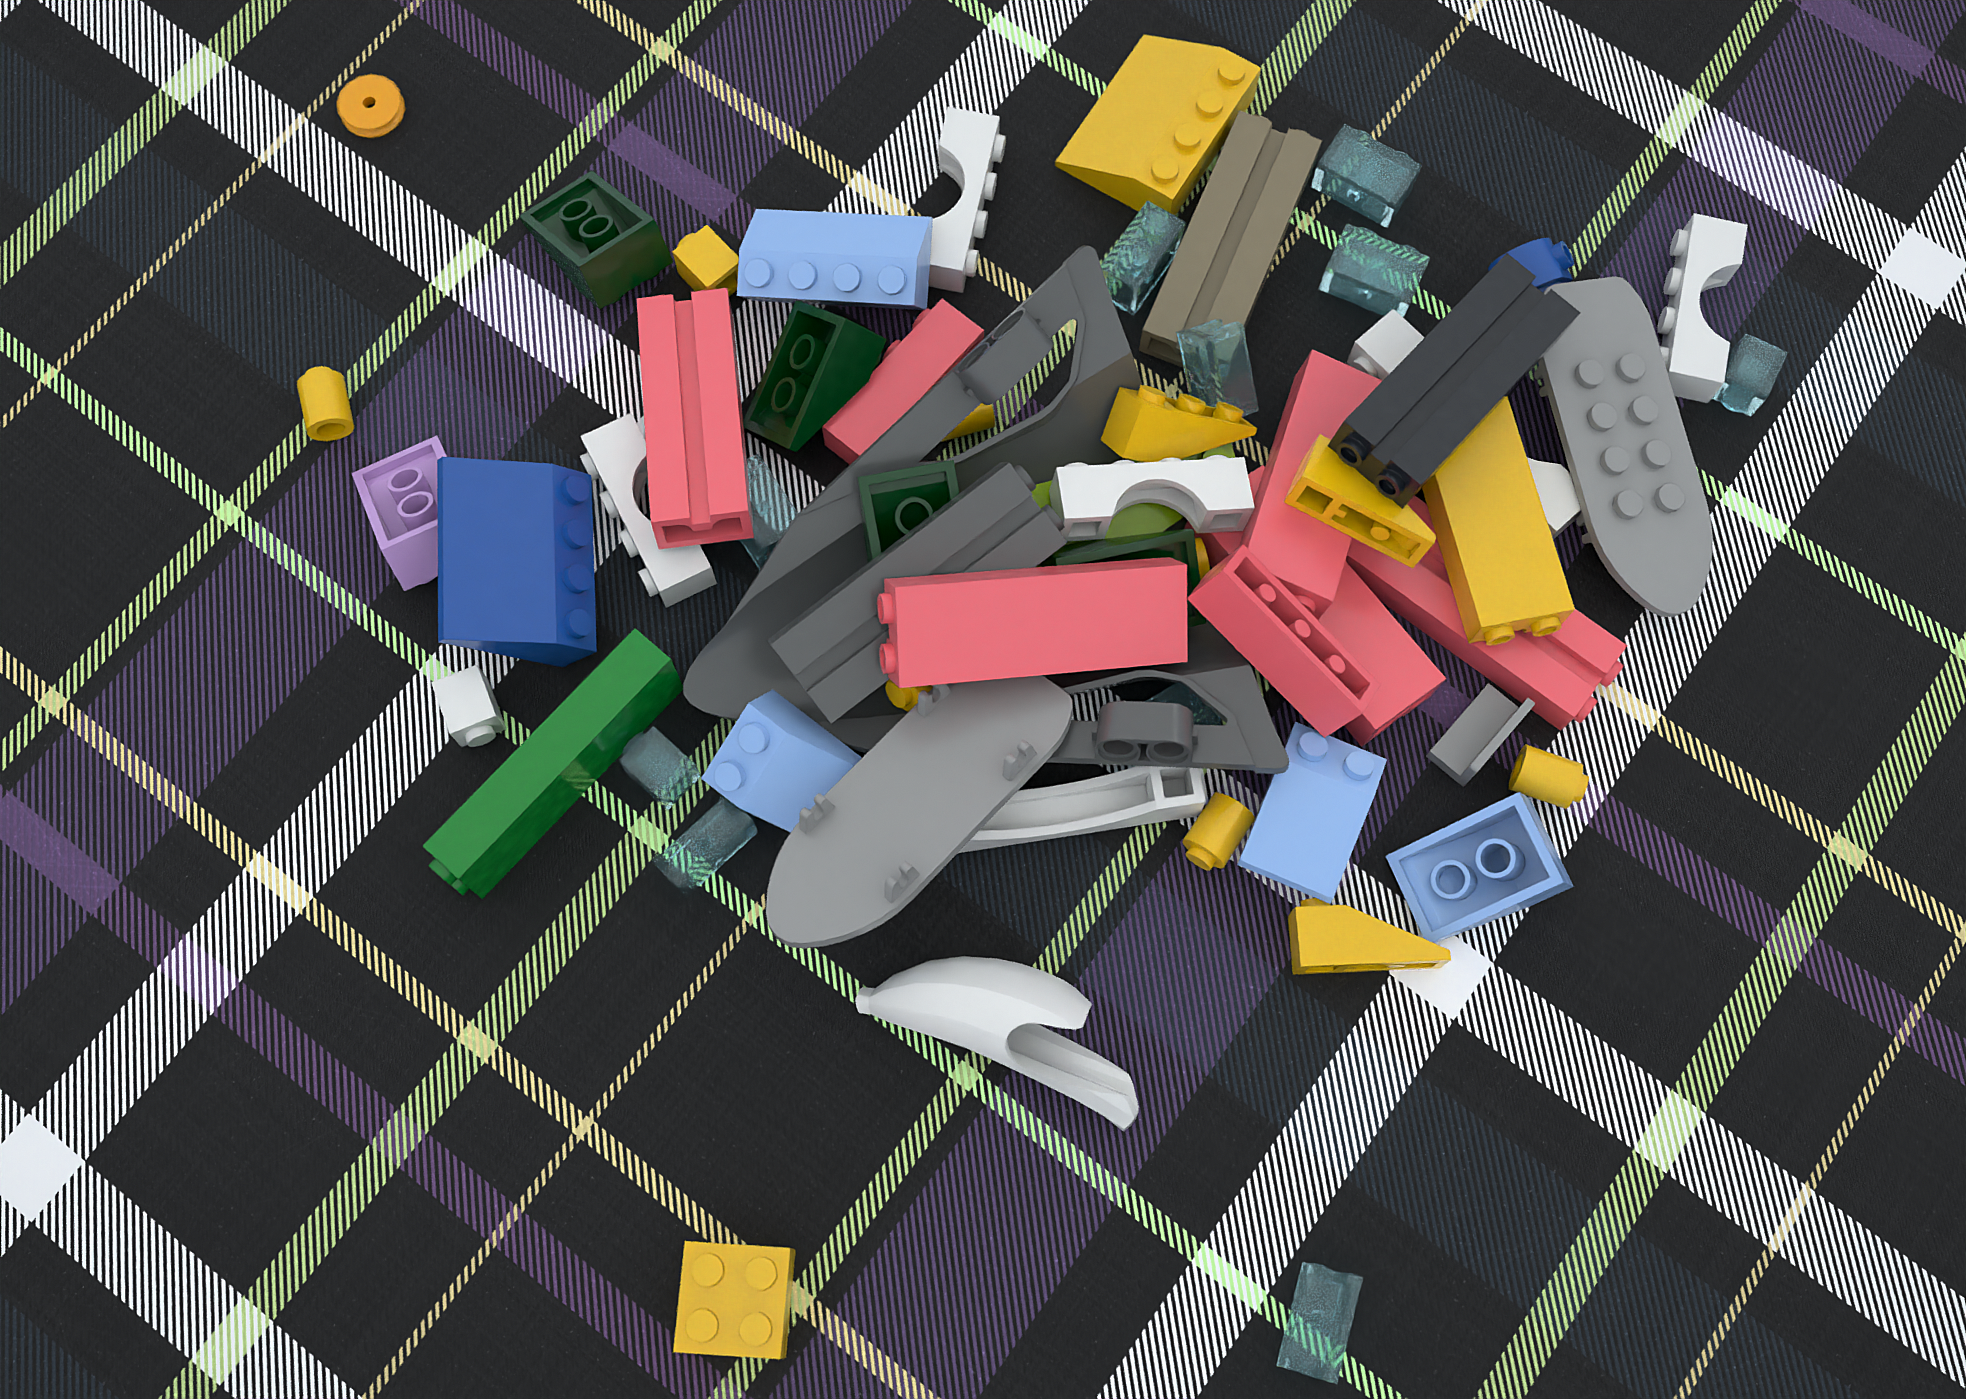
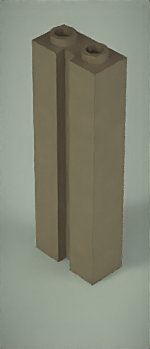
(1232, 233)

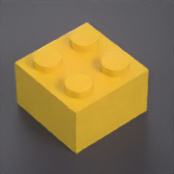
(734, 1300)

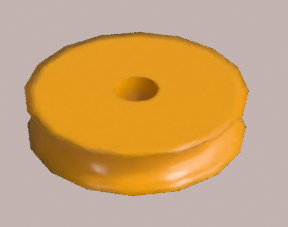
(372, 121)

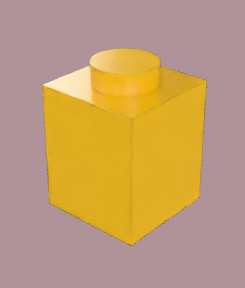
(706, 261)

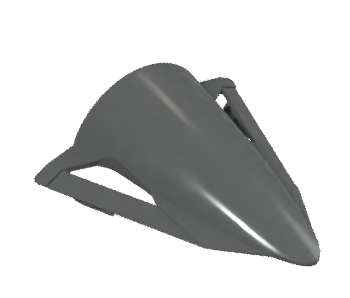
(828, 547)

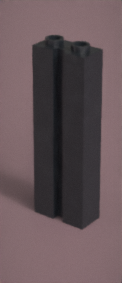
(1452, 381)

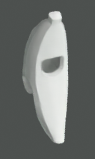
(998, 1014)

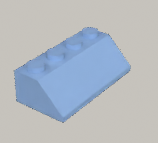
(836, 259)

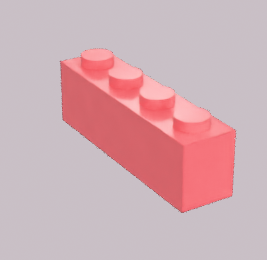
(907, 373)
(1284, 641)

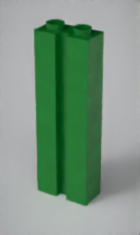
(554, 766)

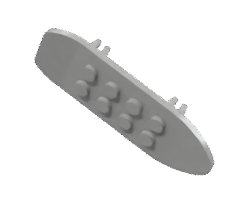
(1628, 447)
(911, 806)

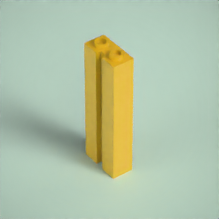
(1497, 536)

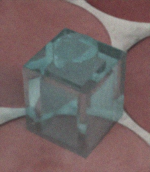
(1750, 374)
(659, 767)

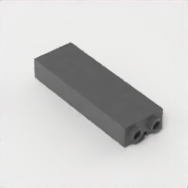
(983, 528)

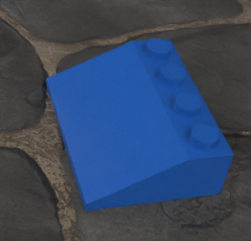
(516, 559)

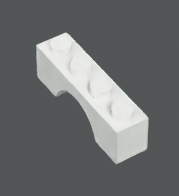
(967, 154)
(1705, 258)
(619, 458)
(1207, 492)

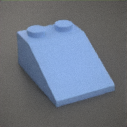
(777, 761)
(1312, 813)
(1479, 869)

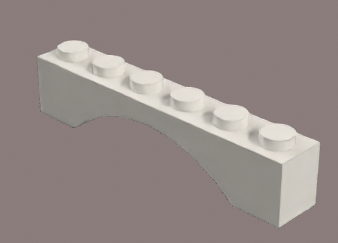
(1384, 349)
(1094, 805)

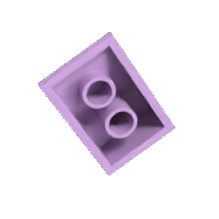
(403, 509)

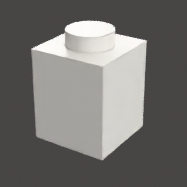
(469, 707)

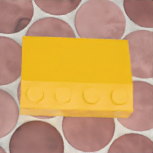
(1160, 122)

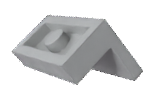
(1477, 734)

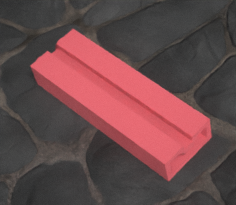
(693, 420)
(1288, 542)
(1033, 621)
(1369, 636)
(1550, 669)

